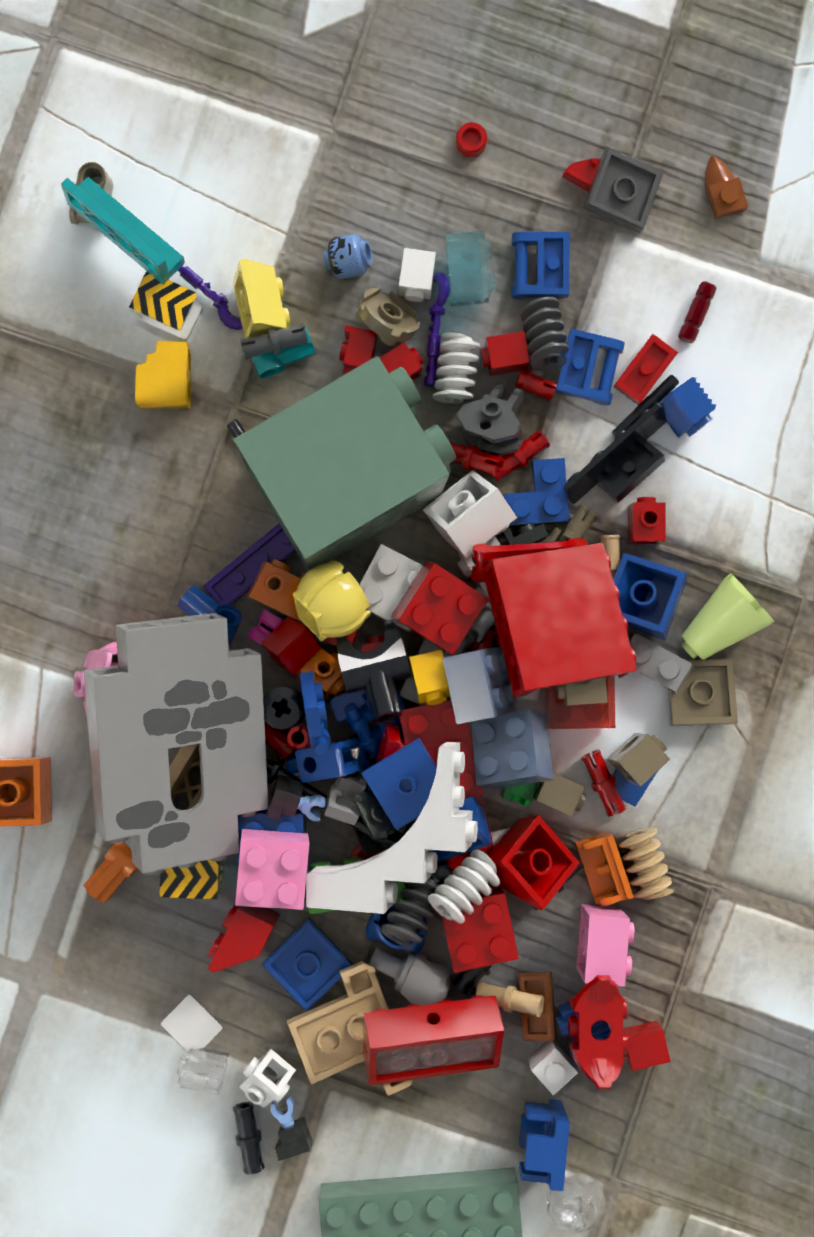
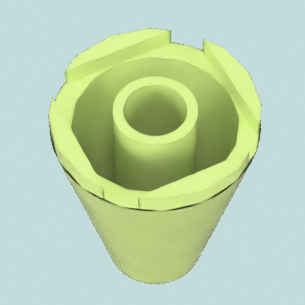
(724, 620)

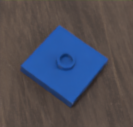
(403, 782)
(307, 964)

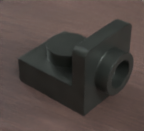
(526, 535)

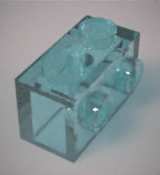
(468, 268)

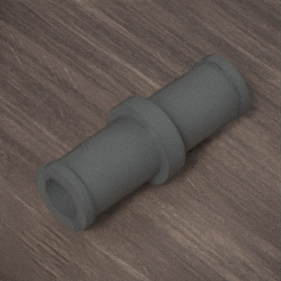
(274, 341)

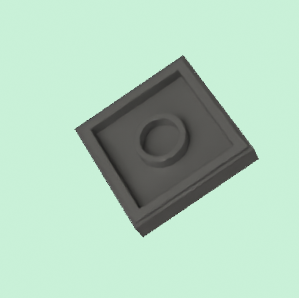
(623, 190)

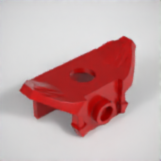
(598, 1058)

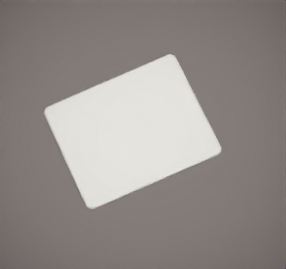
(191, 1024)

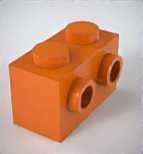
(275, 588)

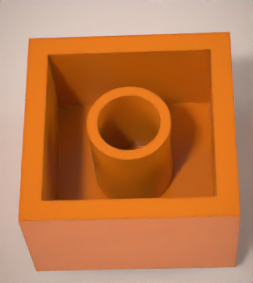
(25, 791)

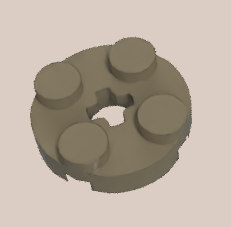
(387, 316)

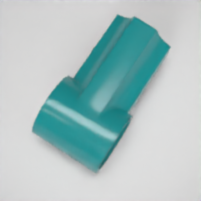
(270, 364)

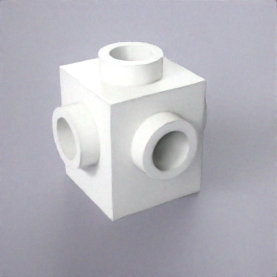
(266, 1079)

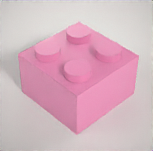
(272, 869)
(604, 943)

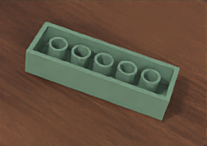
(424, 1206)

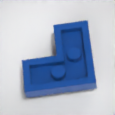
(548, 501)

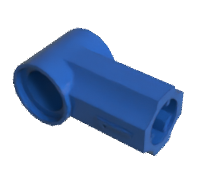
(198, 603)

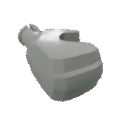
(415, 976)

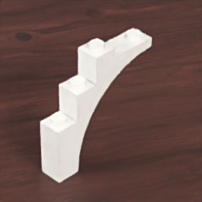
(440, 826)

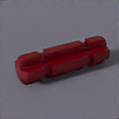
(697, 312)

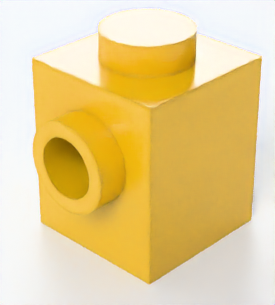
(429, 677)

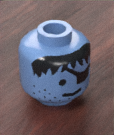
(348, 256)

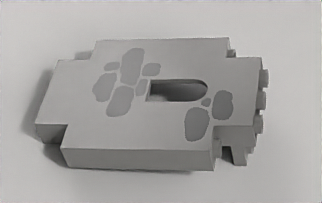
(168, 692)

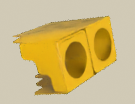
(165, 377)

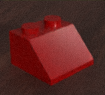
(532, 861)

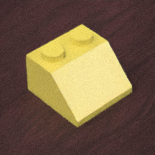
(259, 298)

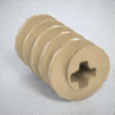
(646, 864)

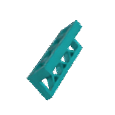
(123, 229)

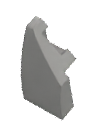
(342, 797)

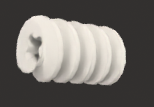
(455, 368)
(464, 887)

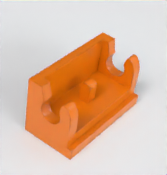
(604, 869)

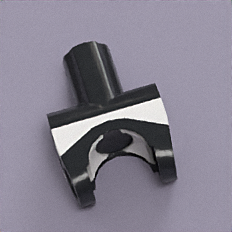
(376, 672)

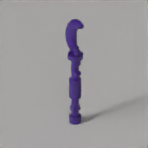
(220, 300)
(434, 338)

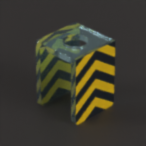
(196, 882)

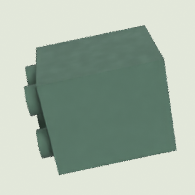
(347, 461)

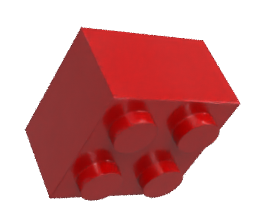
(439, 607)

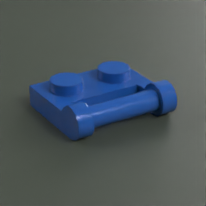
(551, 265)
(577, 372)

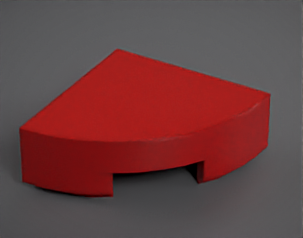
(582, 173)

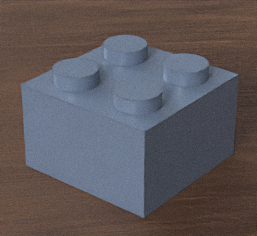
(479, 685)
(512, 750)

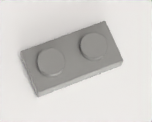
(660, 664)

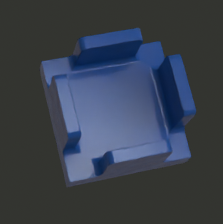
(545, 1140)

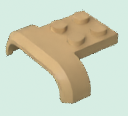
(332, 1033)

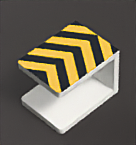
(166, 306)

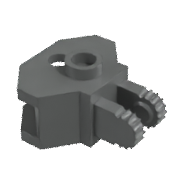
(494, 421)

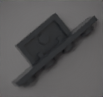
(623, 462)

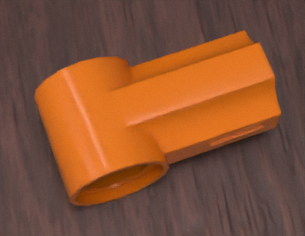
(111, 872)

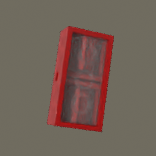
(432, 1039)

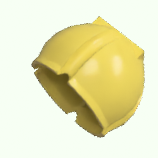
(331, 601)

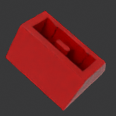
(245, 936)

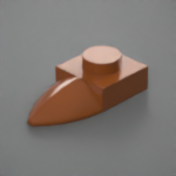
(723, 189)

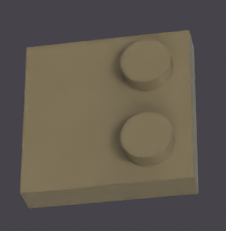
(705, 695)

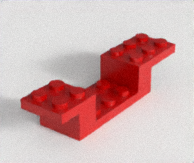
(487, 933)

